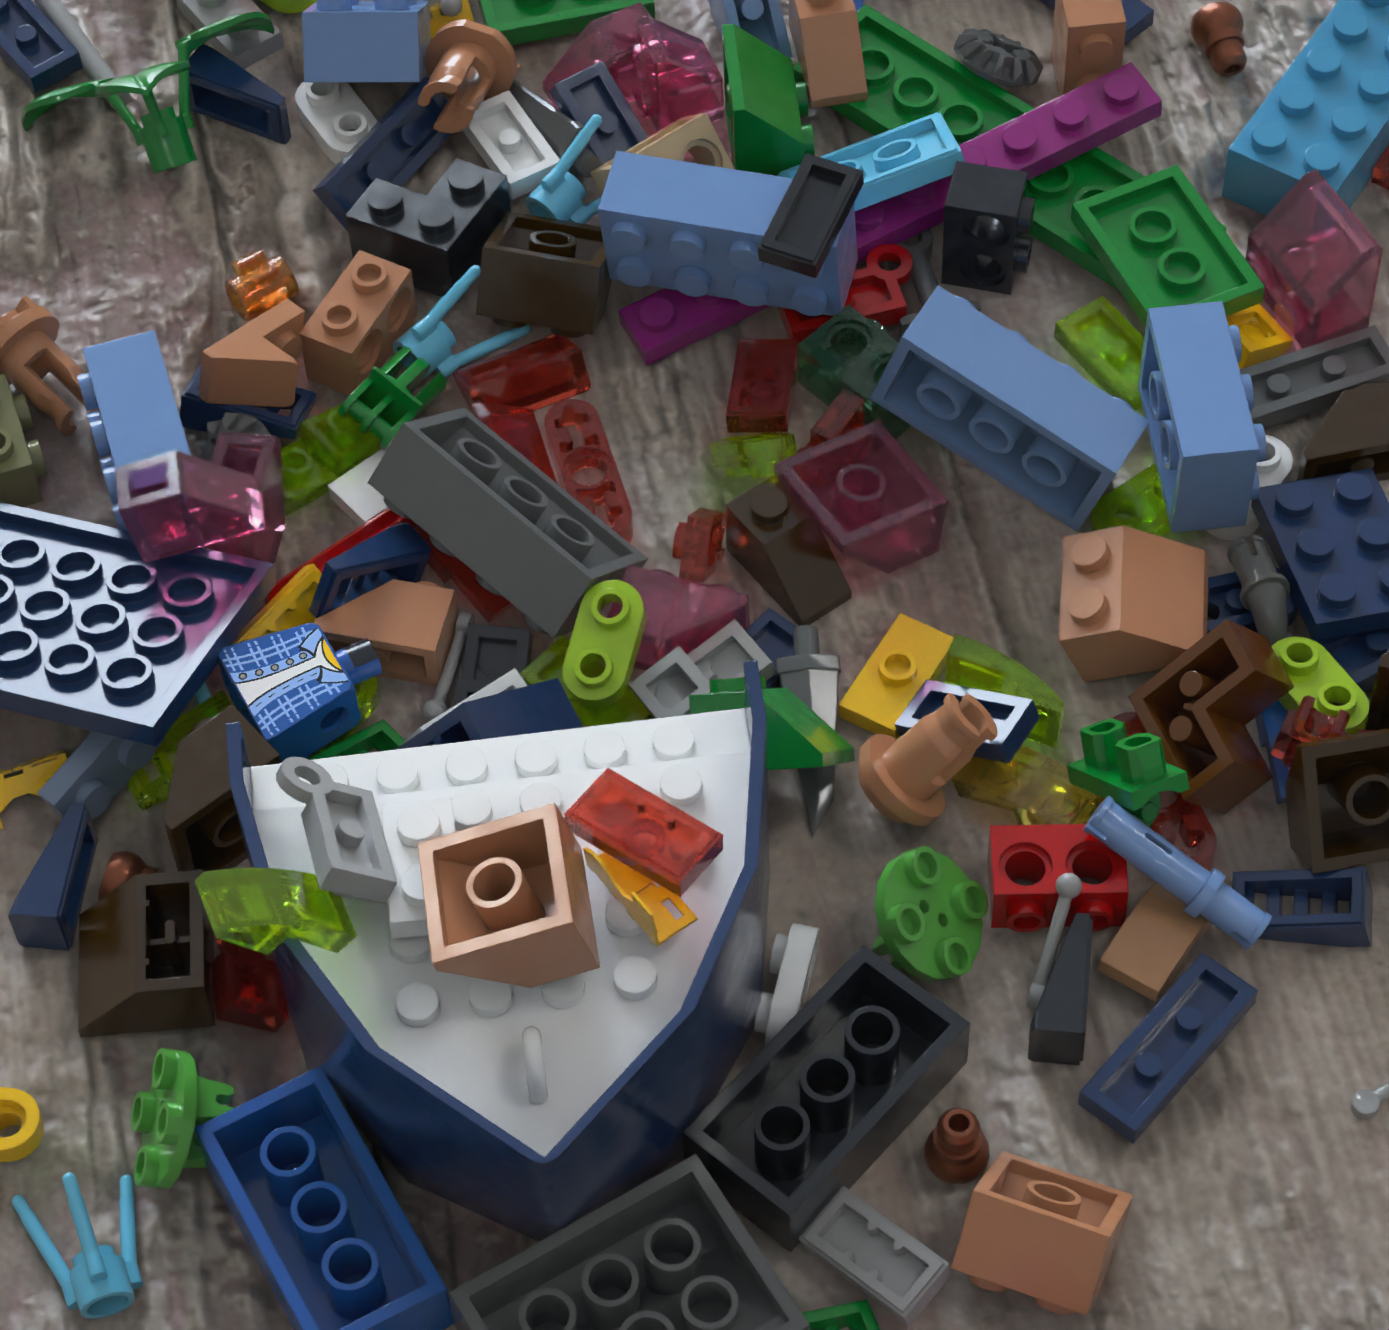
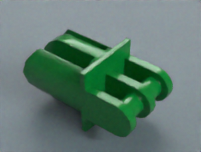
(386, 403)

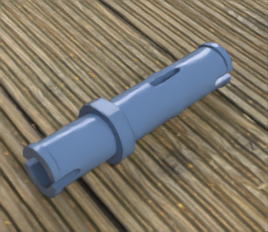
(1178, 873)

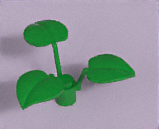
(163, 133)

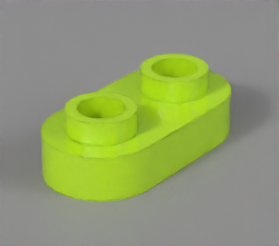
(604, 640)
(1321, 677)

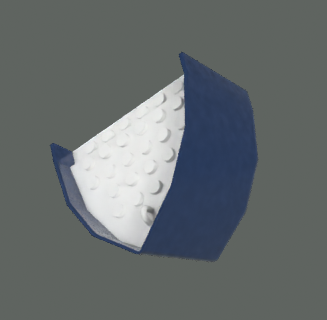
(561, 1088)

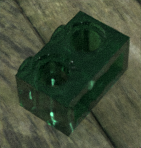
(850, 356)

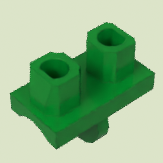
(1126, 768)

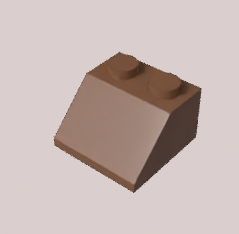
(1130, 601)
(509, 900)
(1041, 1233)

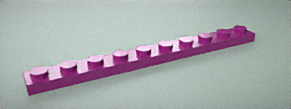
(1027, 143)

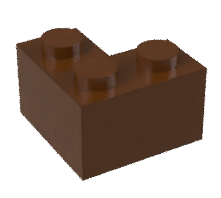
(1203, 709)

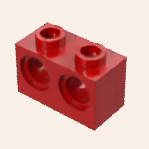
(1042, 856)

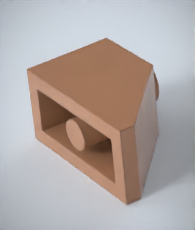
(828, 50)
(405, 624)

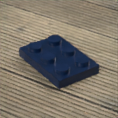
(1332, 549)

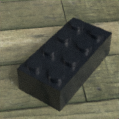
(828, 1095)

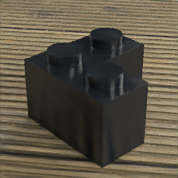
(433, 232)

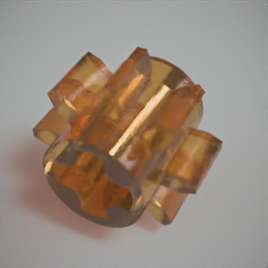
(259, 284)

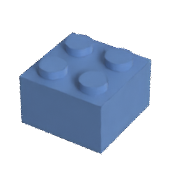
(365, 40)

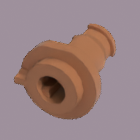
(450, 71)
(31, 353)
(908, 773)

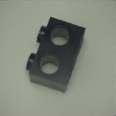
(985, 228)

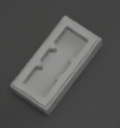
(876, 1255)

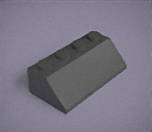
(500, 517)

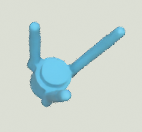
(561, 192)
(433, 339)
(100, 1278)

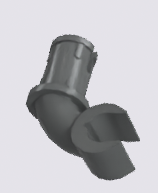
(1262, 587)

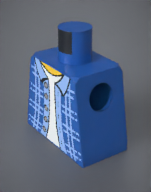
(297, 686)

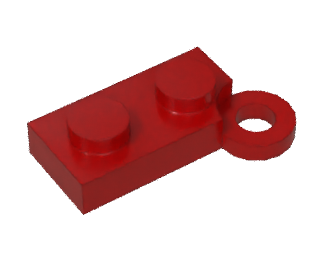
(871, 293)

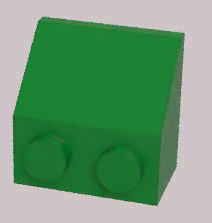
(763, 105)
(794, 731)

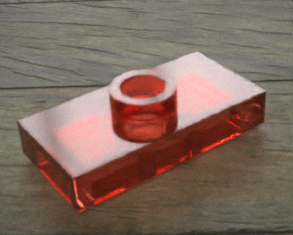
(762, 386)
(644, 832)

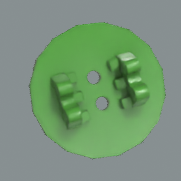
(929, 915)
(169, 1116)

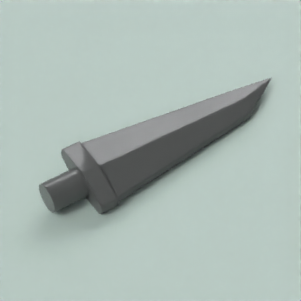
(555, 127)
(815, 682)

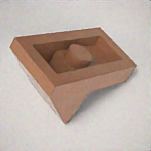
(255, 361)

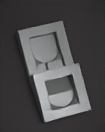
(670, 681)

